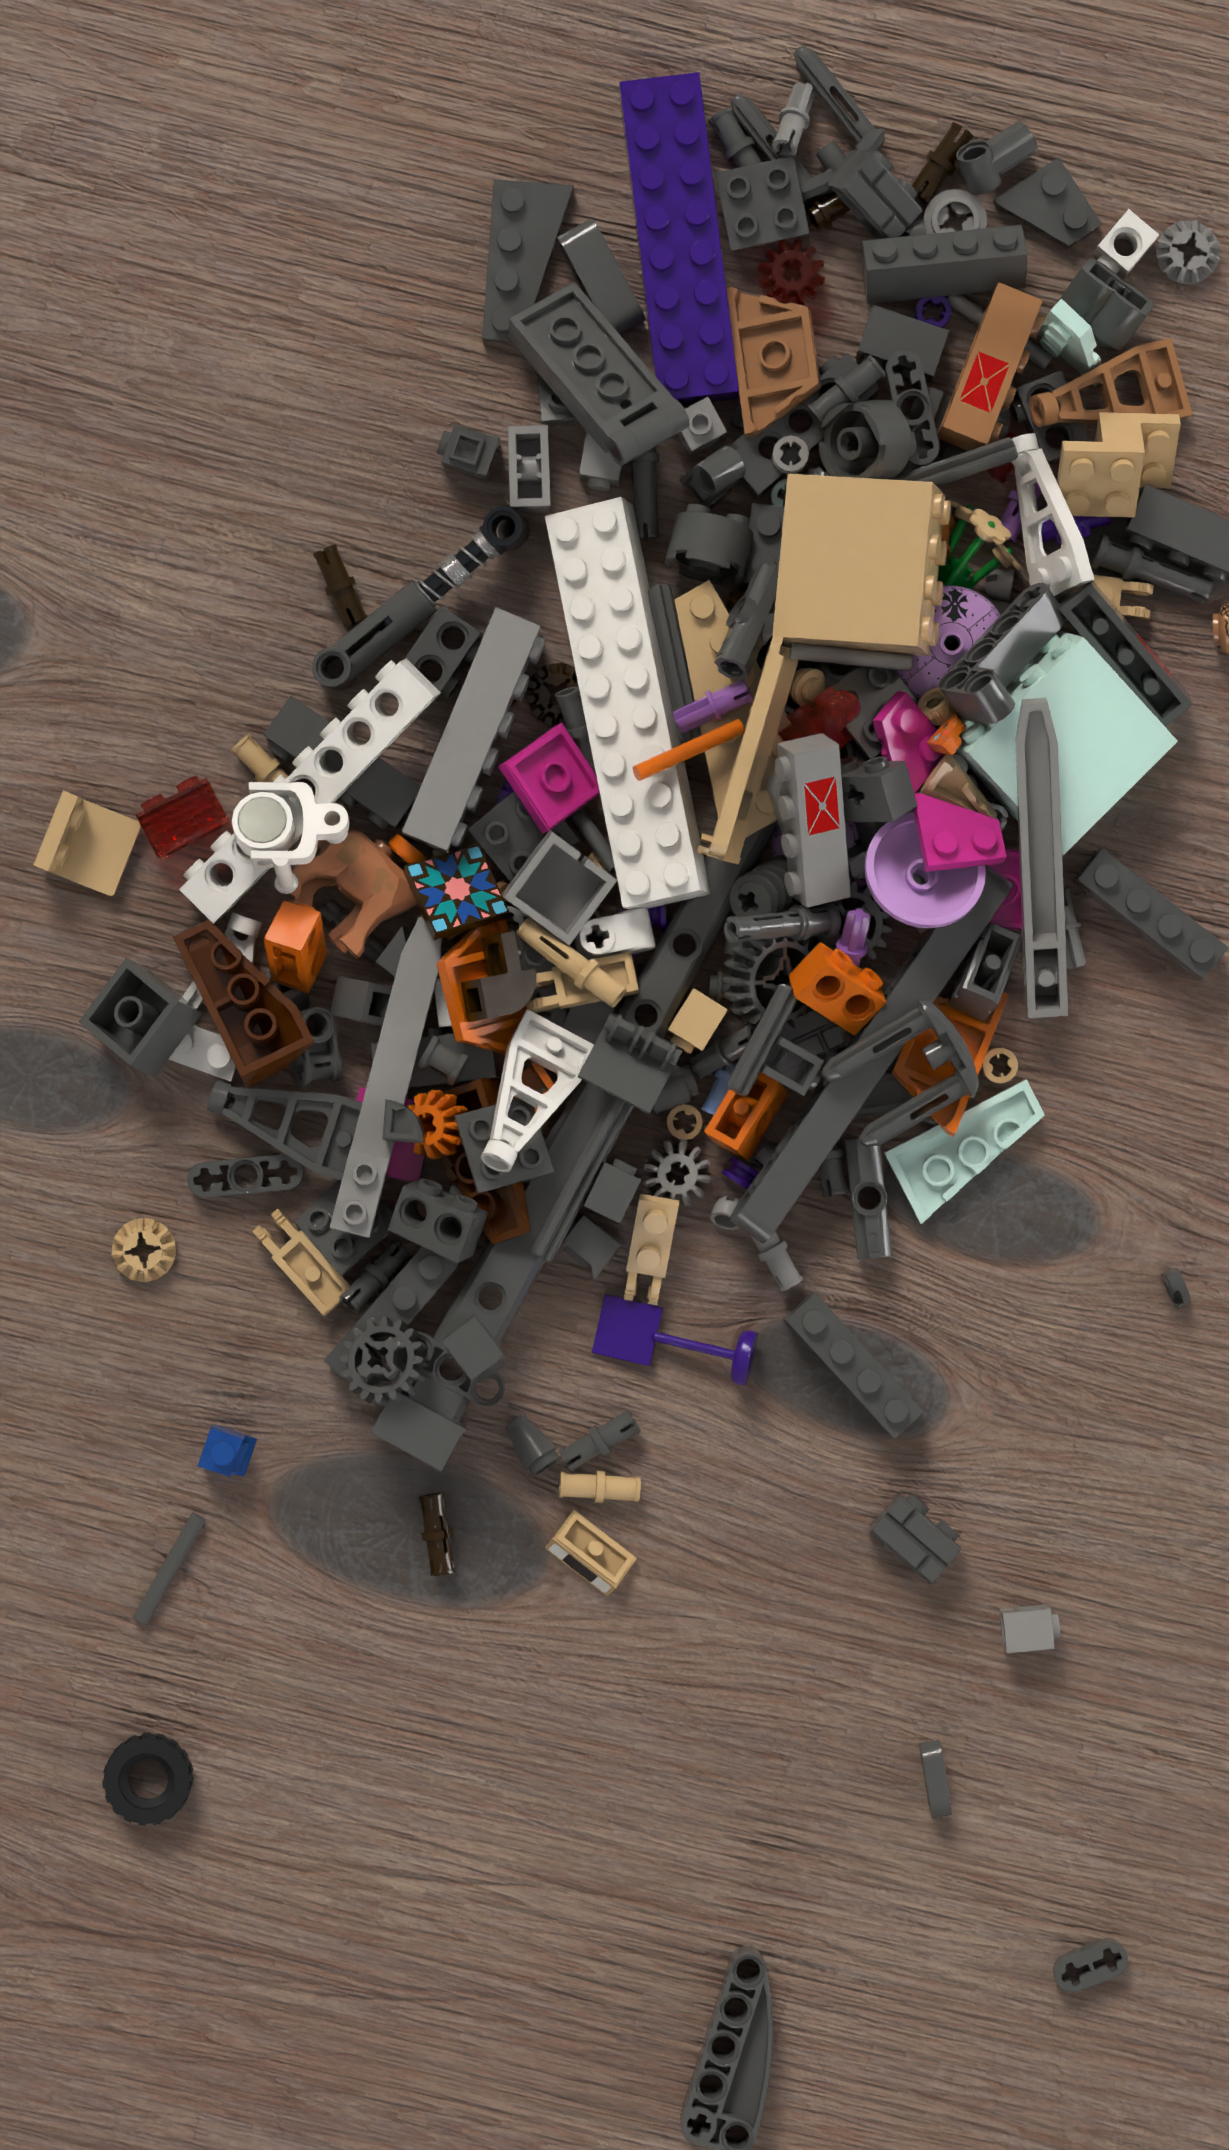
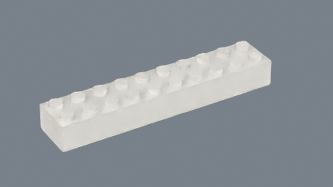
(626, 703)

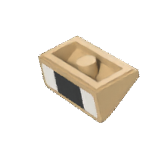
(590, 1553)

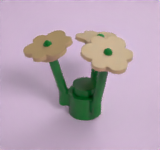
(988, 529)

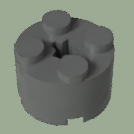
(866, 440)
(710, 545)

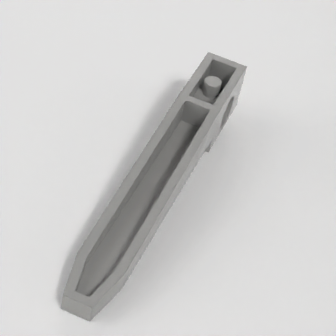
(1040, 862)
(388, 1080)

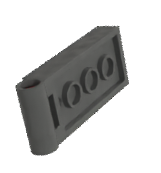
(596, 374)

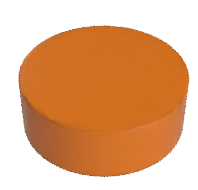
(405, 849)

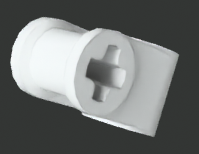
(621, 933)

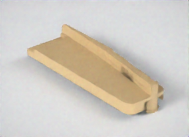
(753, 753)

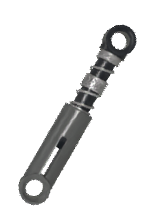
(415, 602)

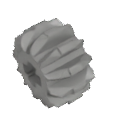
(665, 1167)

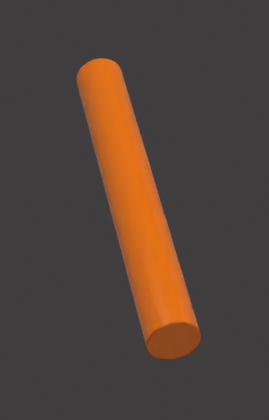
(688, 749)

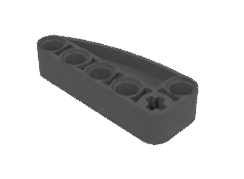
(742, 2068)

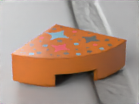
(946, 738)

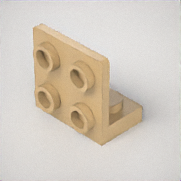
(88, 844)

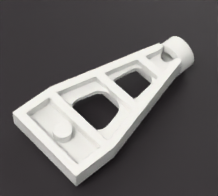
(1068, 566)
(204, 1048)
(551, 1048)

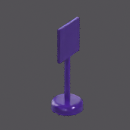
(631, 1328)

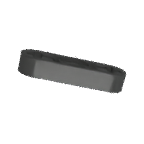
(915, 376)
(216, 1189)

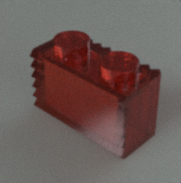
(182, 817)

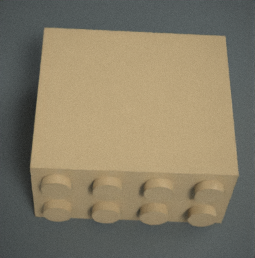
(861, 563)

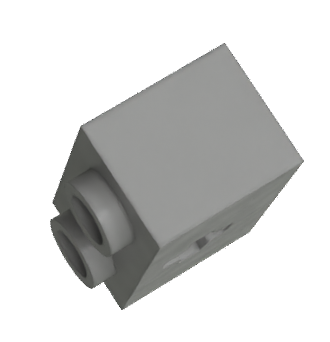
(529, 469)

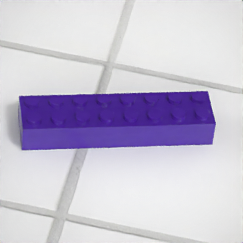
(678, 237)

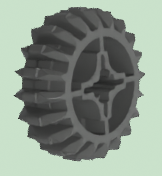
(761, 962)

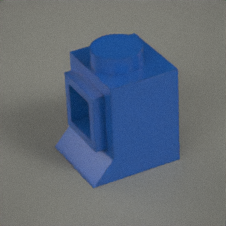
(227, 1451)

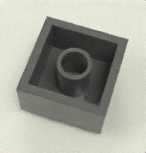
(140, 1017)

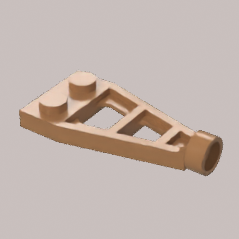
(1158, 380)

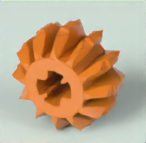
(438, 1121)

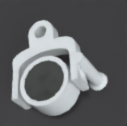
(267, 828)

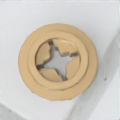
(154, 1234)

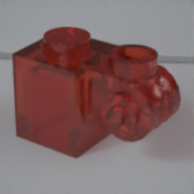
(829, 716)

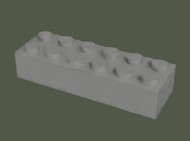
(473, 730)

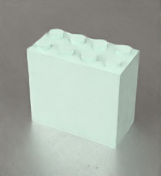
(1100, 729)

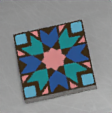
(456, 892)

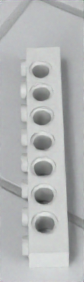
(413, 694)

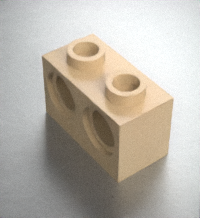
(696, 1022)

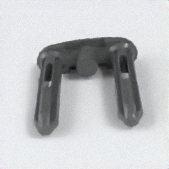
(831, 154)
(946, 1048)

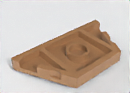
(772, 357)

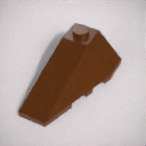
(249, 1011)
(506, 1204)

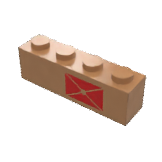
(990, 368)

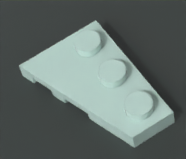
(1069, 336)

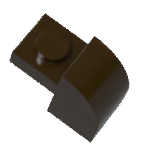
(506, 987)

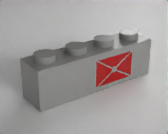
(813, 820)

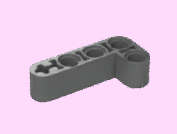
(981, 675)

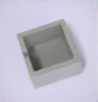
(558, 887)

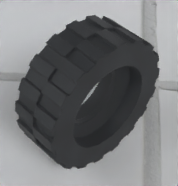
(126, 1801)

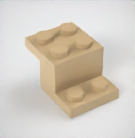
(1126, 455)

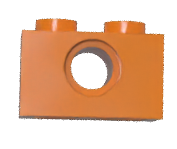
(744, 1119)

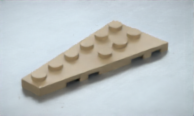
(702, 631)

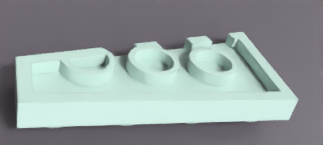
(939, 1165)

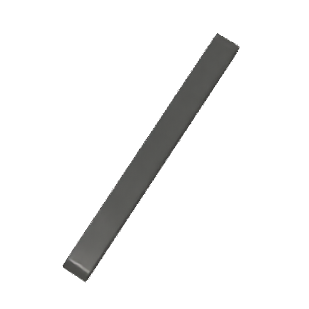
(838, 1101)

